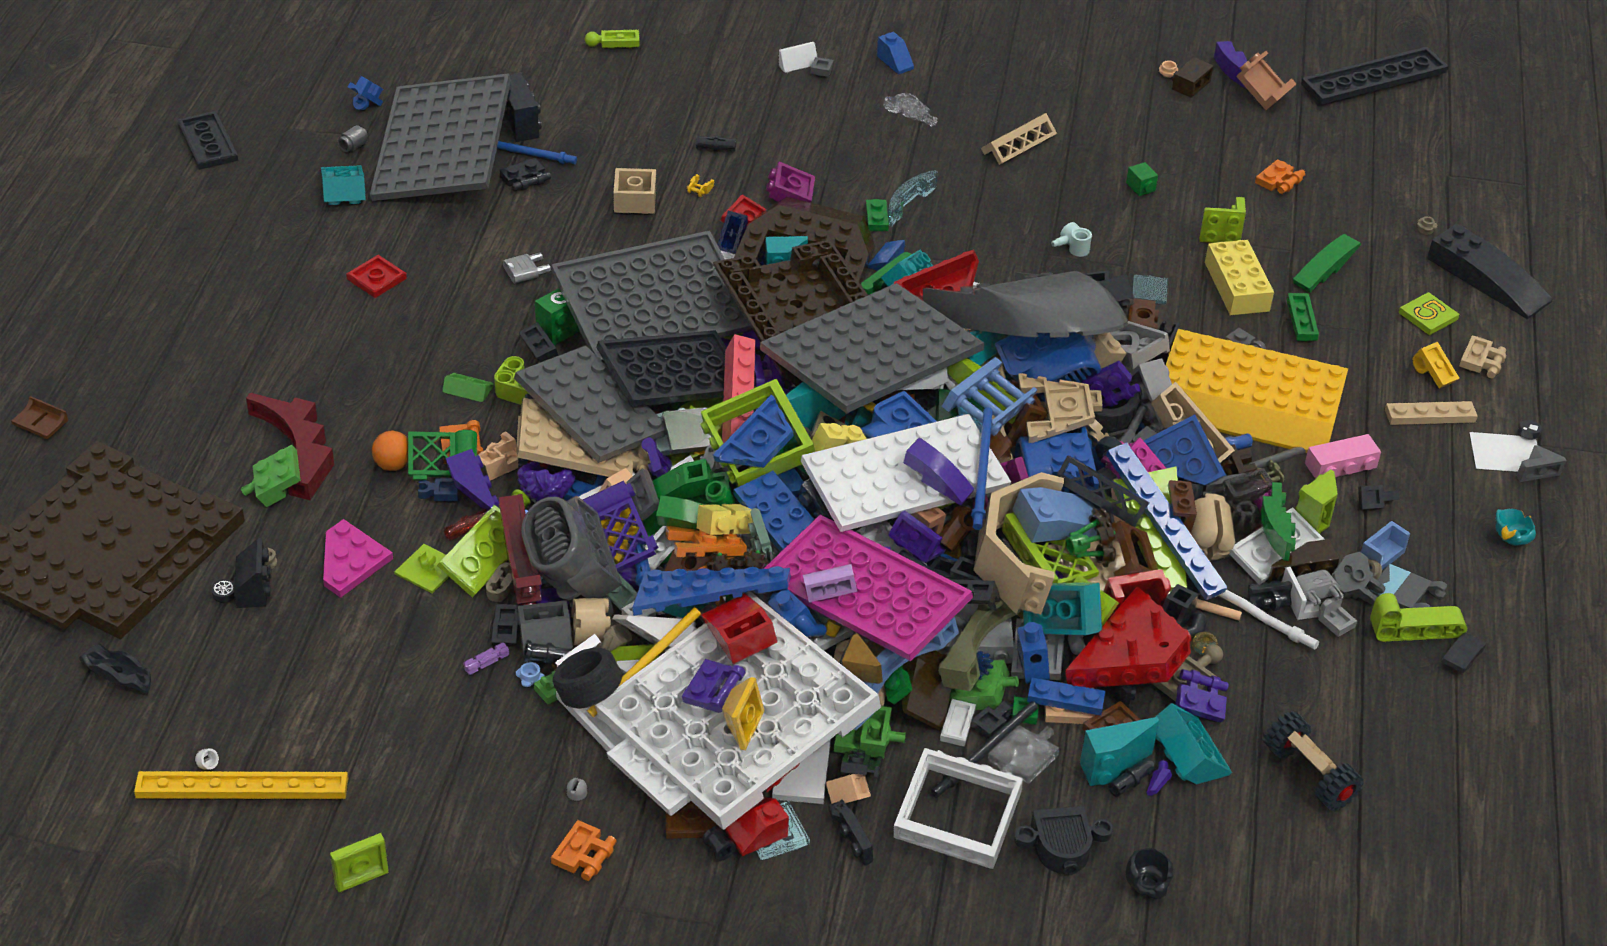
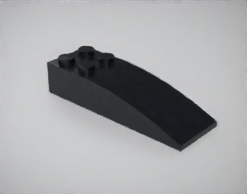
(1488, 270)

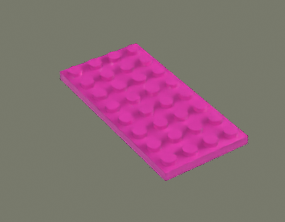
(894, 599)

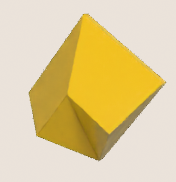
(743, 711)

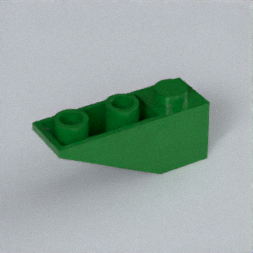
(685, 480)

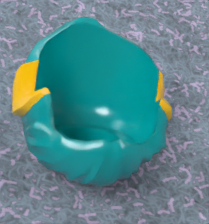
(1515, 527)

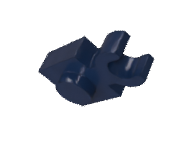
(442, 490)

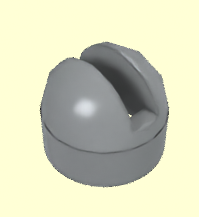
(581, 790)

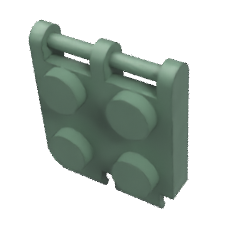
(761, 539)

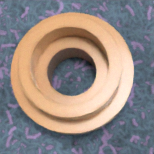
(1168, 68)

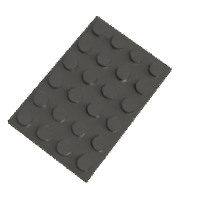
(589, 403)

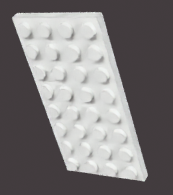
(872, 484)

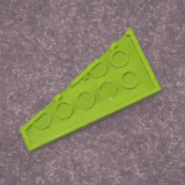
(1163, 555)

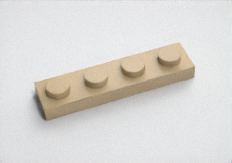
(1431, 412)

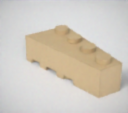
(1175, 406)

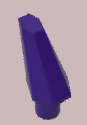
(1159, 778)

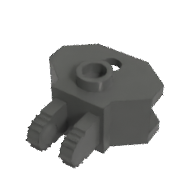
(1354, 575)

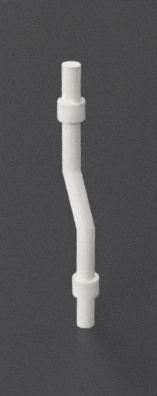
(1294, 633)

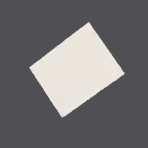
(1500, 451)

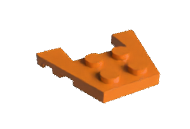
(704, 543)

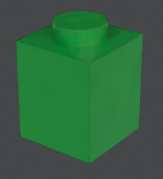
(1141, 179)

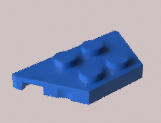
(757, 437)

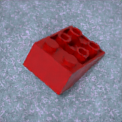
(740, 627)

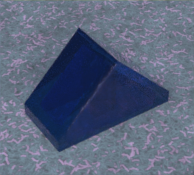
(732, 232)

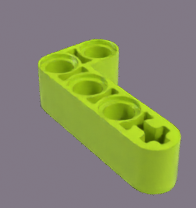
(505, 385)
(1422, 623)

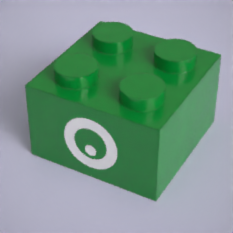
(555, 317)

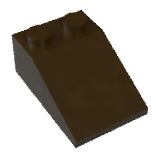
(928, 697)

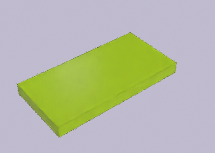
(477, 554)

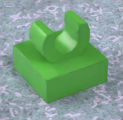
(546, 689)

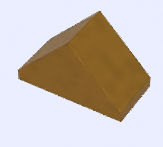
(862, 662)

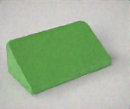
(467, 387)

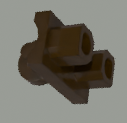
(1236, 462)

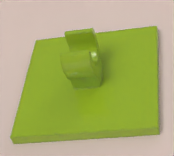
(422, 569)

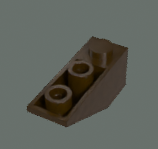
(1307, 559)

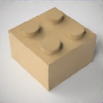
(634, 190)

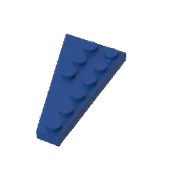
(702, 586)

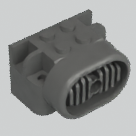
(570, 548)

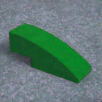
(677, 512)

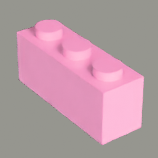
(1343, 456)

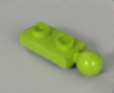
(614, 38)

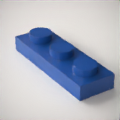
(1066, 696)

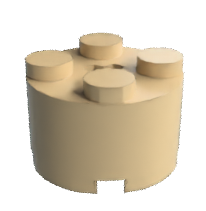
(589, 619)

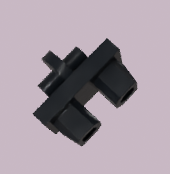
(1270, 595)

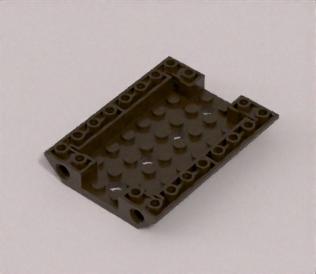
(812, 280)

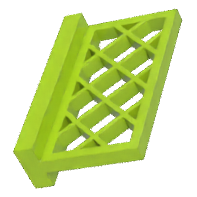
(1033, 554)

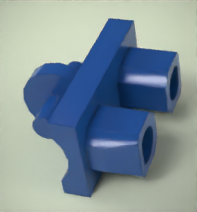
(366, 91)

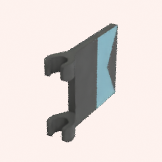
(1409, 587)

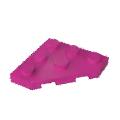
(351, 557)

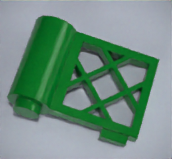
(459, 442)

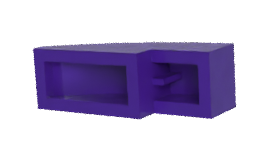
(1229, 60)
(938, 471)

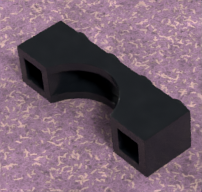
(1180, 605)

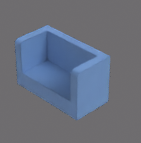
(1386, 544)

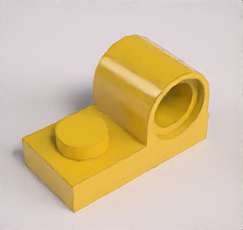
(1435, 361)

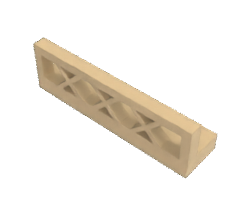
(1016, 134)

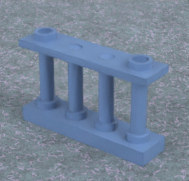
(980, 380)

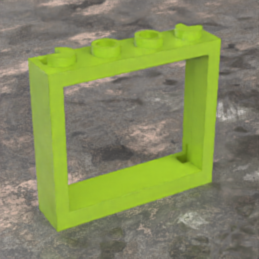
(745, 403)

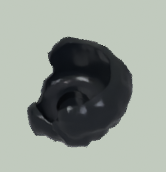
(1149, 872)

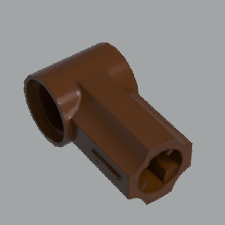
(956, 528)

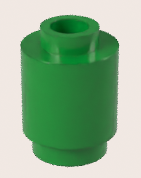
(718, 493)

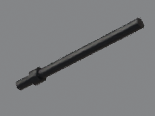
(976, 756)

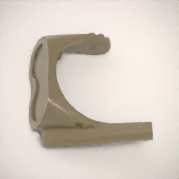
(616, 636)

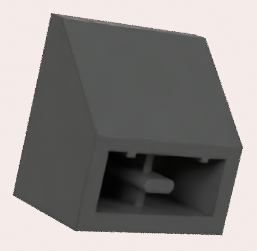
(545, 624)

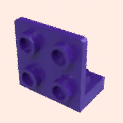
(916, 538)

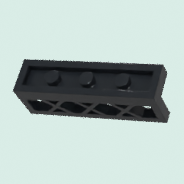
(1100, 498)

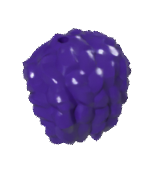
(540, 484)

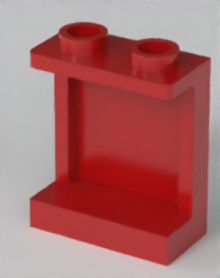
(1149, 582)

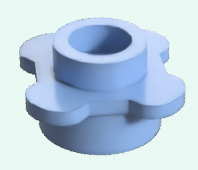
(529, 674)

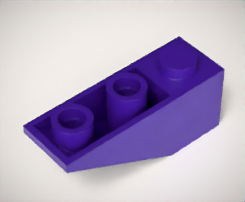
(468, 478)

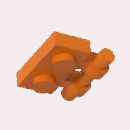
(1279, 176)
(577, 845)

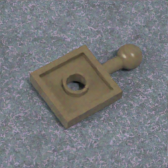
(1212, 654)

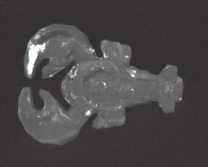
(910, 108)

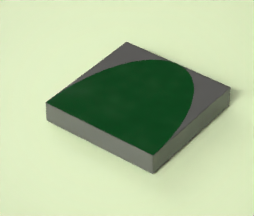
(685, 431)

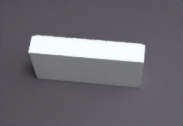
(957, 722)

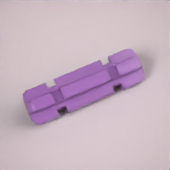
(486, 658)

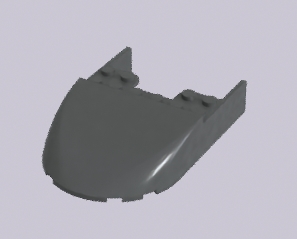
(1032, 306)

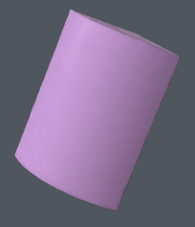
(830, 583)

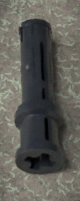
(543, 652)

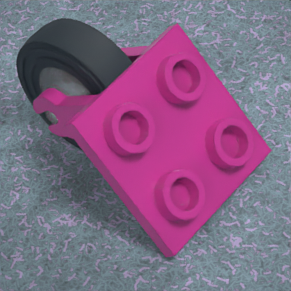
(1139, 447)

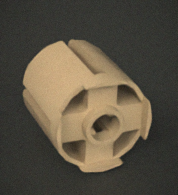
(1213, 527)

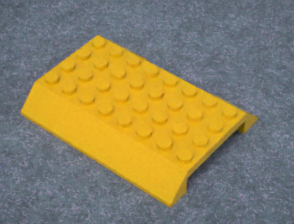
(1258, 390)

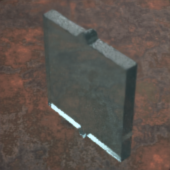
(1150, 288)

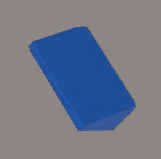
(887, 254)

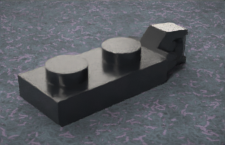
(852, 829)

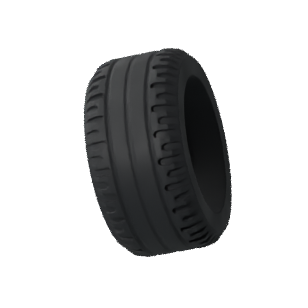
(587, 677)

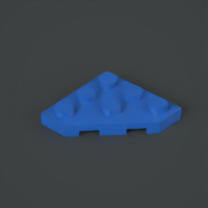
(1188, 450)

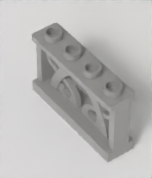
(1145, 344)

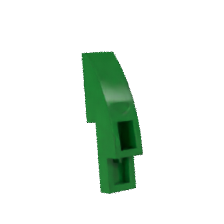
(1277, 522)

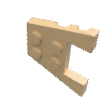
(1067, 406)

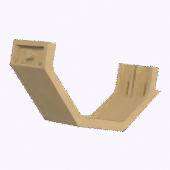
(1017, 583)

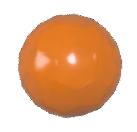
(390, 450)

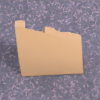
(500, 457)

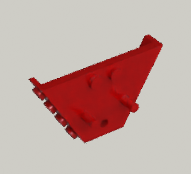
(946, 275)
(1130, 647)

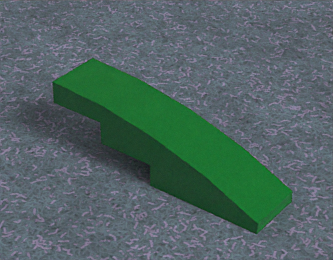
(1326, 262)

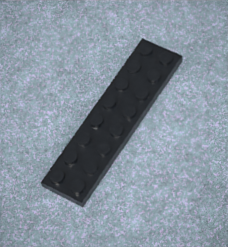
(1374, 75)

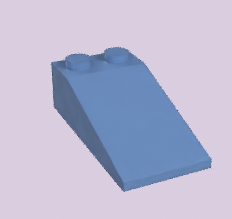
(1052, 513)

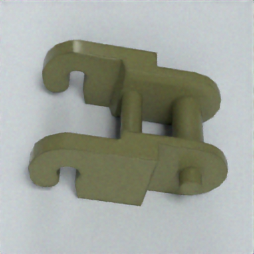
(1275, 471)

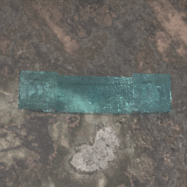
(920, 184)

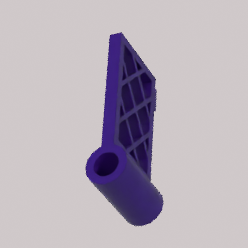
(609, 506)

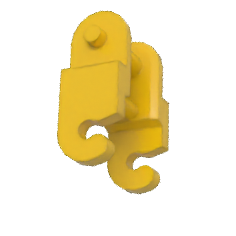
(704, 189)

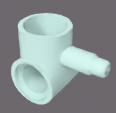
(1077, 238)

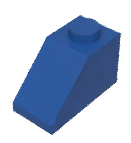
(894, 53)

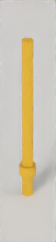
(656, 649)

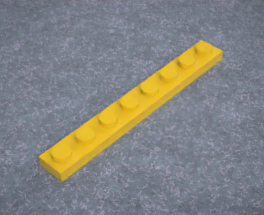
(241, 785)

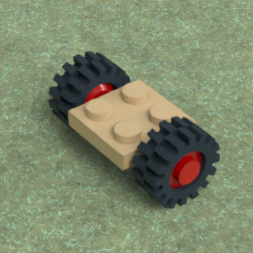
(1339, 781)

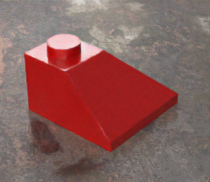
(759, 826)

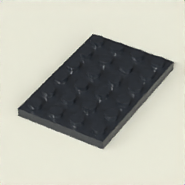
(667, 367)

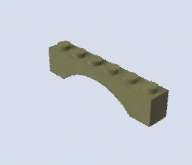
(961, 666)

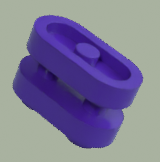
(766, 371)

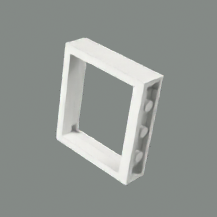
(947, 842)

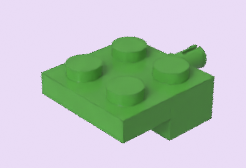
(274, 476)
(988, 690)
(871, 736)

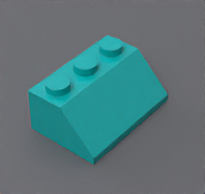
(1190, 746)

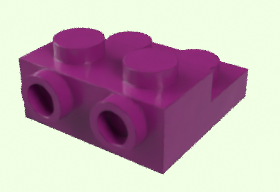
(790, 182)

